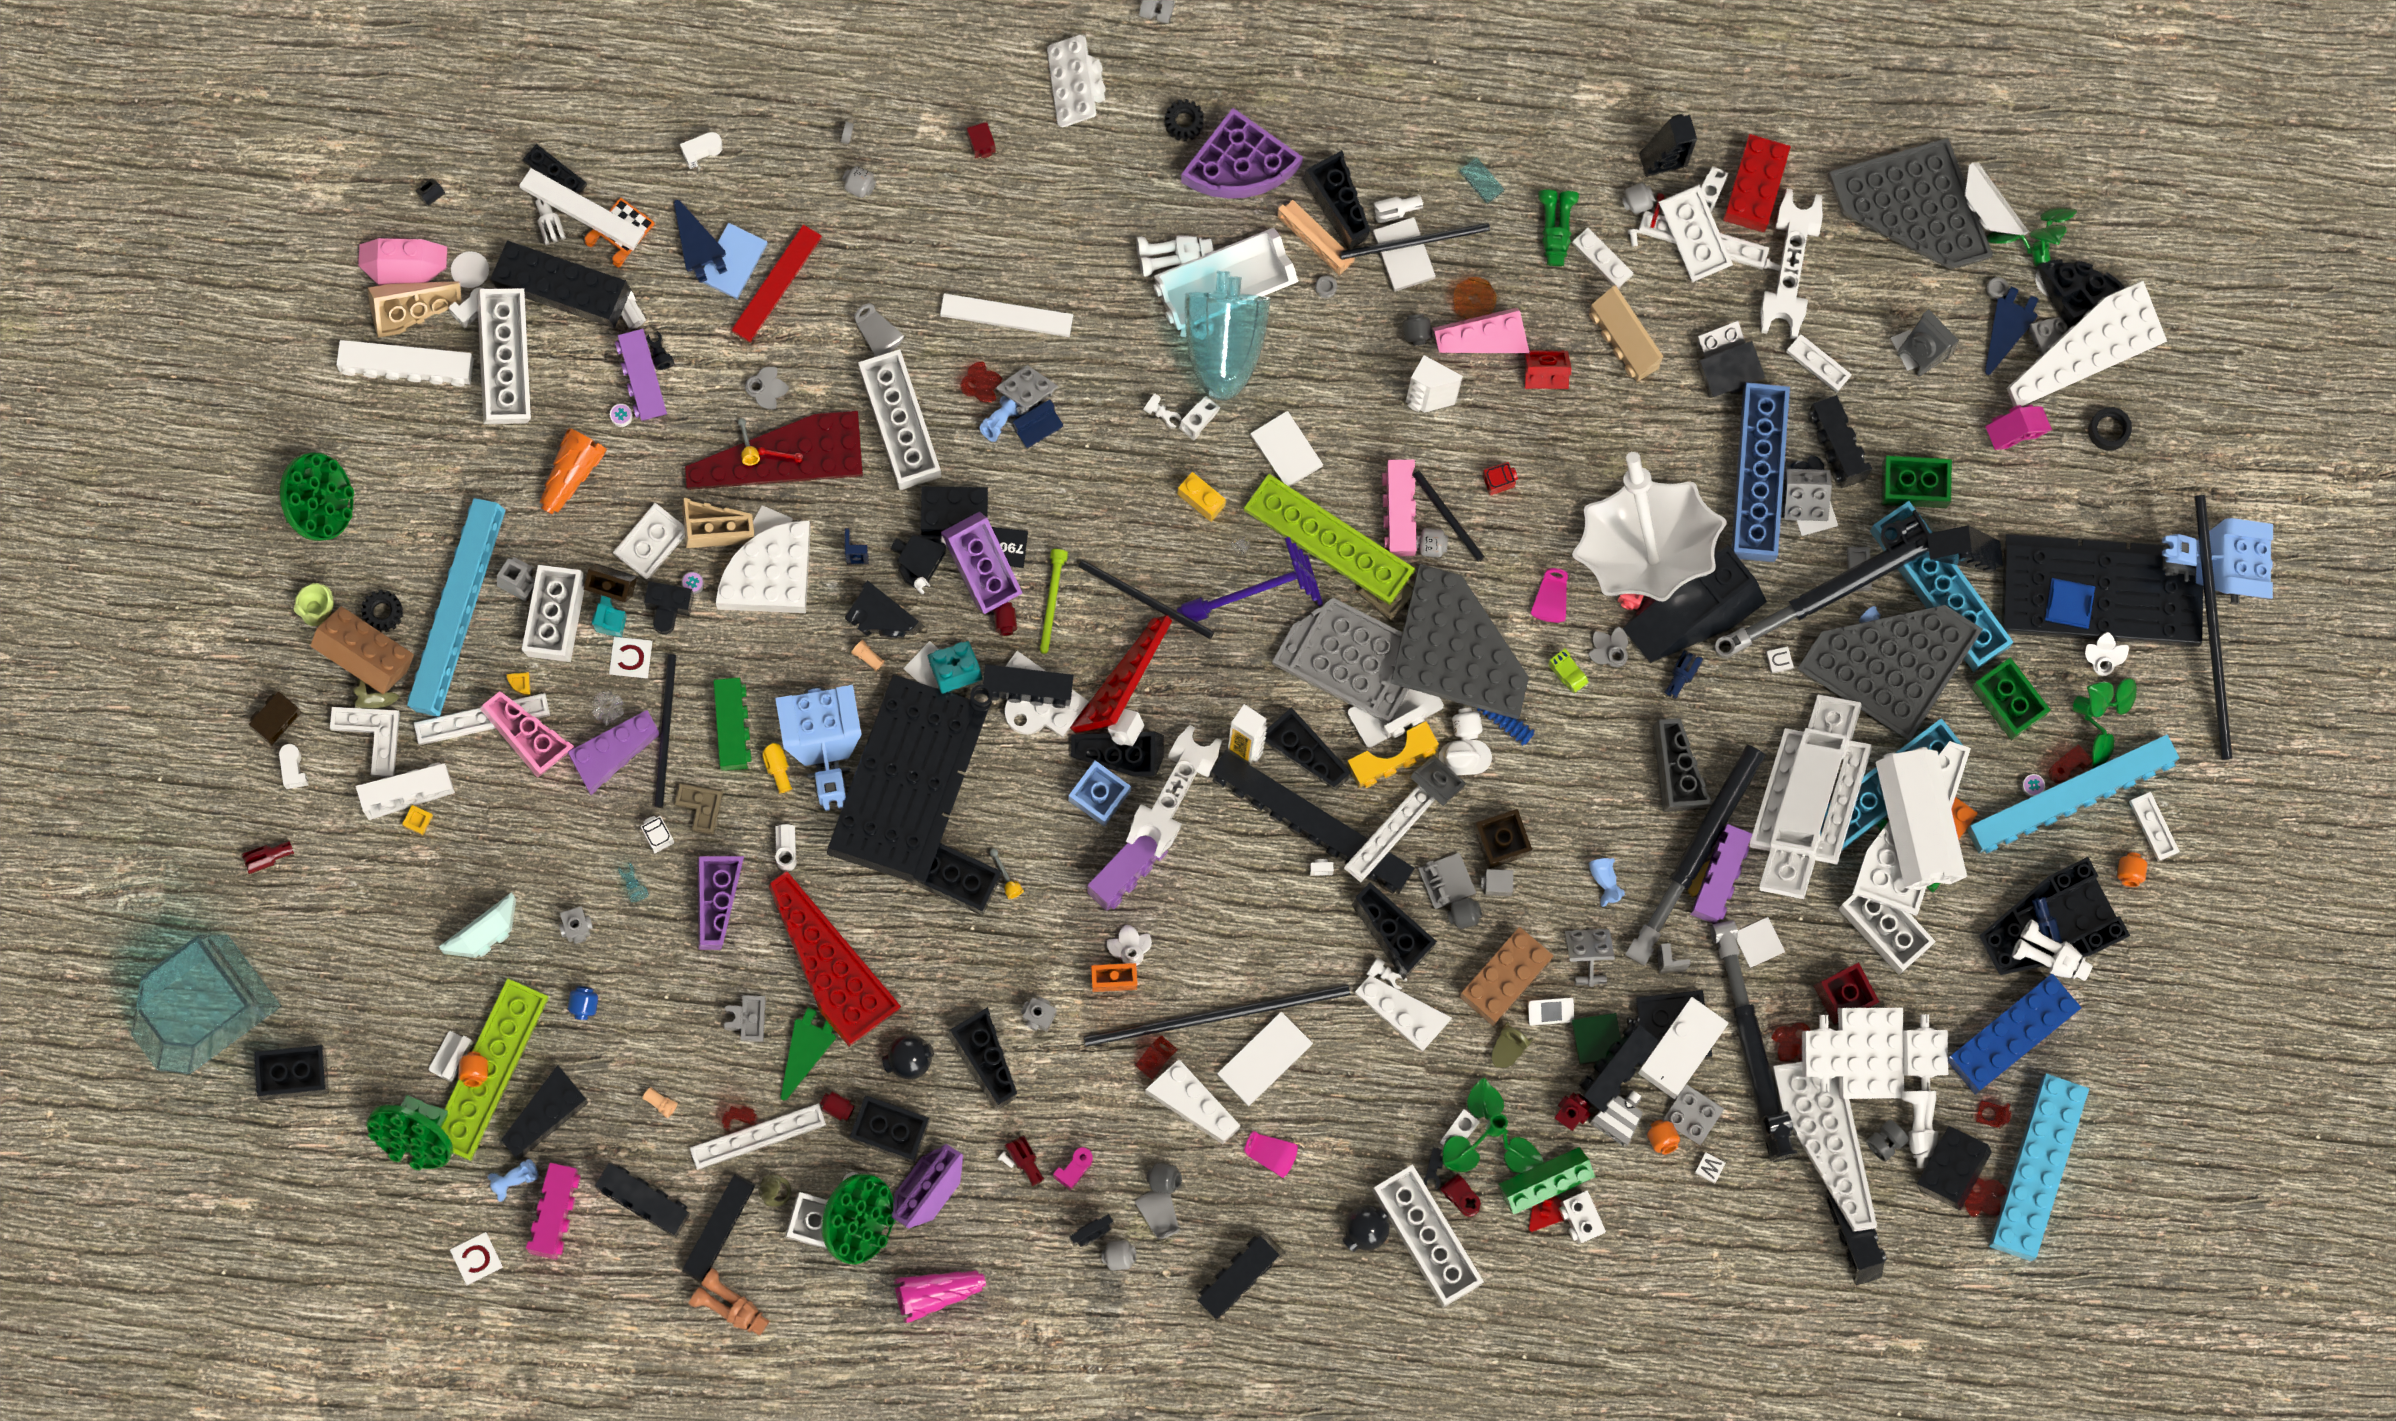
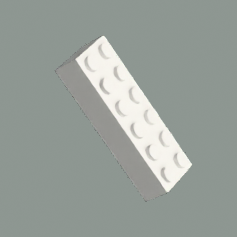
(503, 356)
(899, 419)
(1427, 1236)

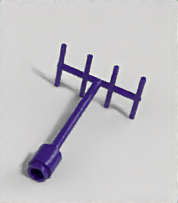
(1200, 609)

